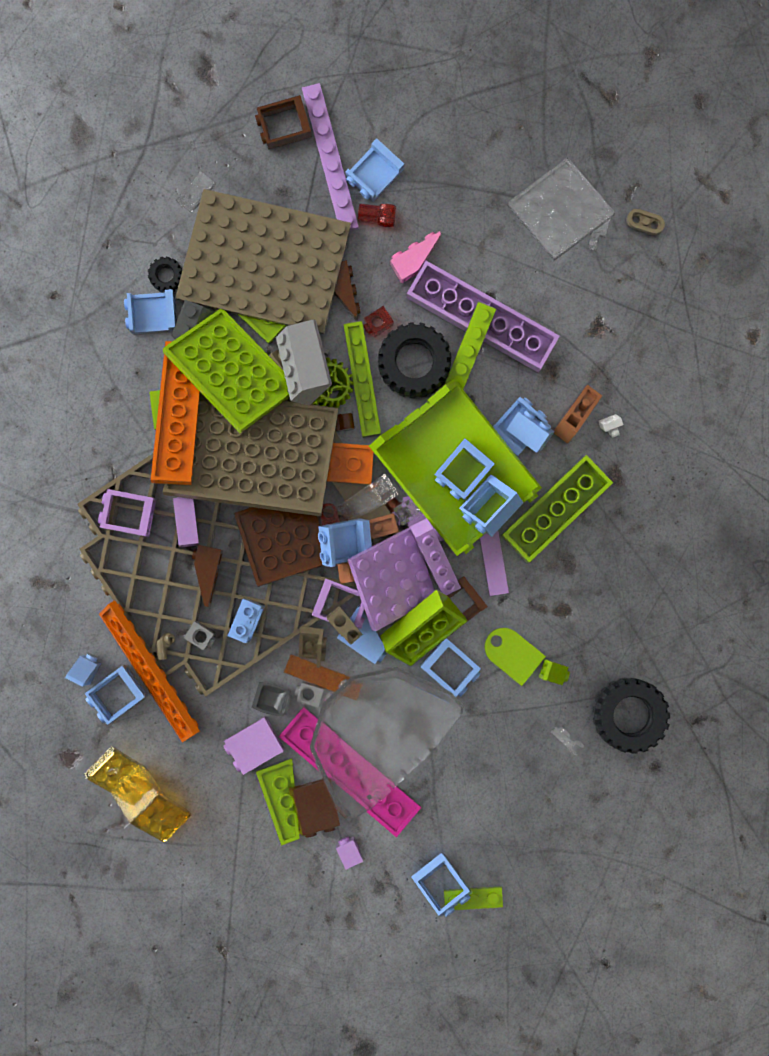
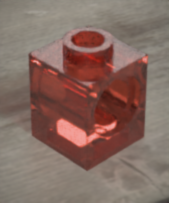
(382, 314)

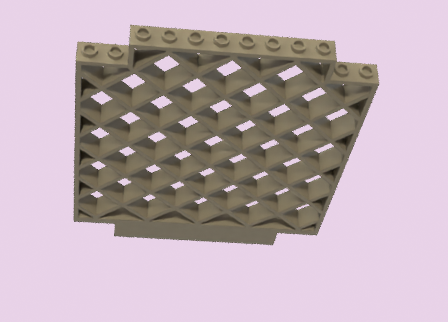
(346, 490)

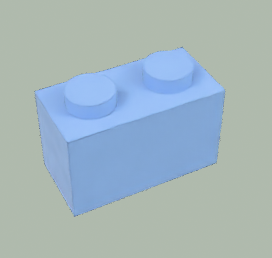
(530, 430)

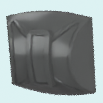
(271, 699)

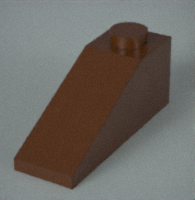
(207, 567)

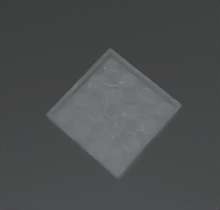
(560, 209)

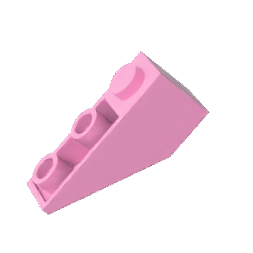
(410, 262)

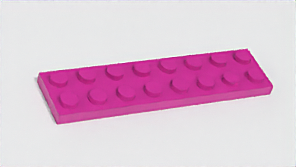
(391, 812)

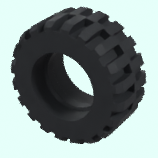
(420, 335)
(654, 727)

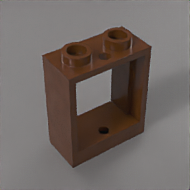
(278, 107)

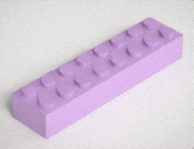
(456, 303)

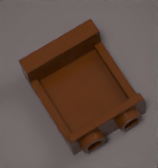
(314, 808)

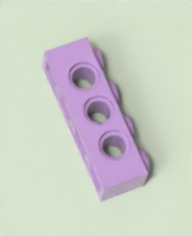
(435, 557)

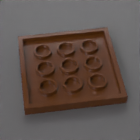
(279, 543)

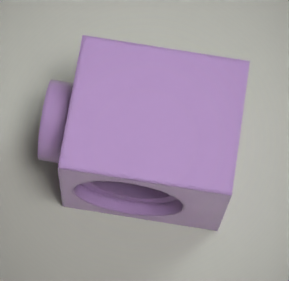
(349, 852)

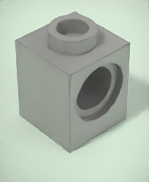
(192, 633)
(318, 693)

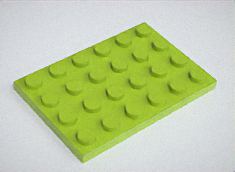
(229, 369)

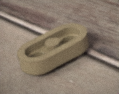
(645, 221)

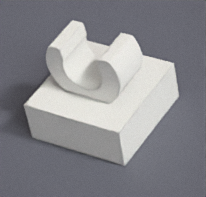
(610, 424)

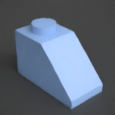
(83, 670)

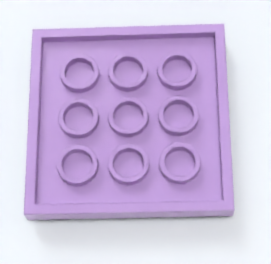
(391, 578)

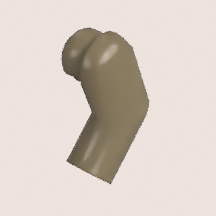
(162, 645)

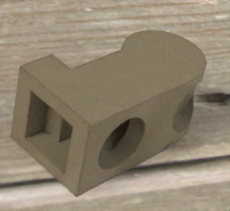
(344, 625)

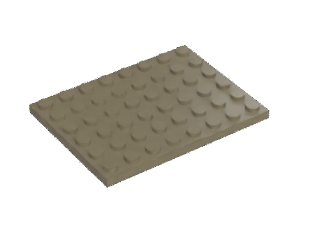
(263, 260)
(269, 465)

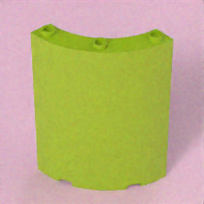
(427, 439)

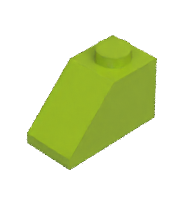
(554, 672)

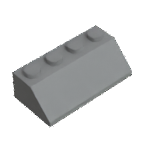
(303, 362)

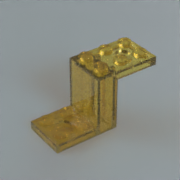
(137, 794)

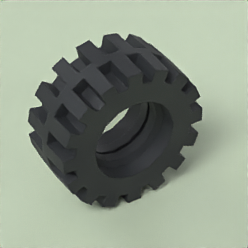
(157, 266)

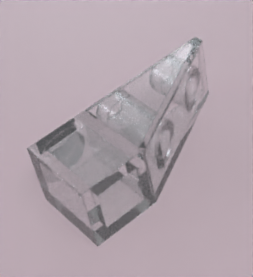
(369, 498)

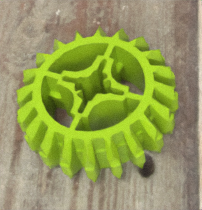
(341, 385)

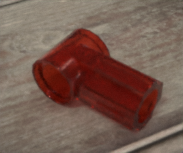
(382, 215)

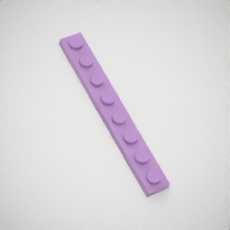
(329, 155)

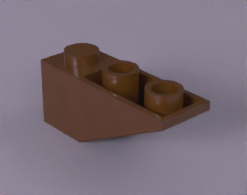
(346, 291)

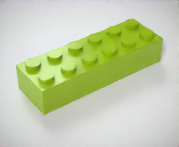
(556, 509)

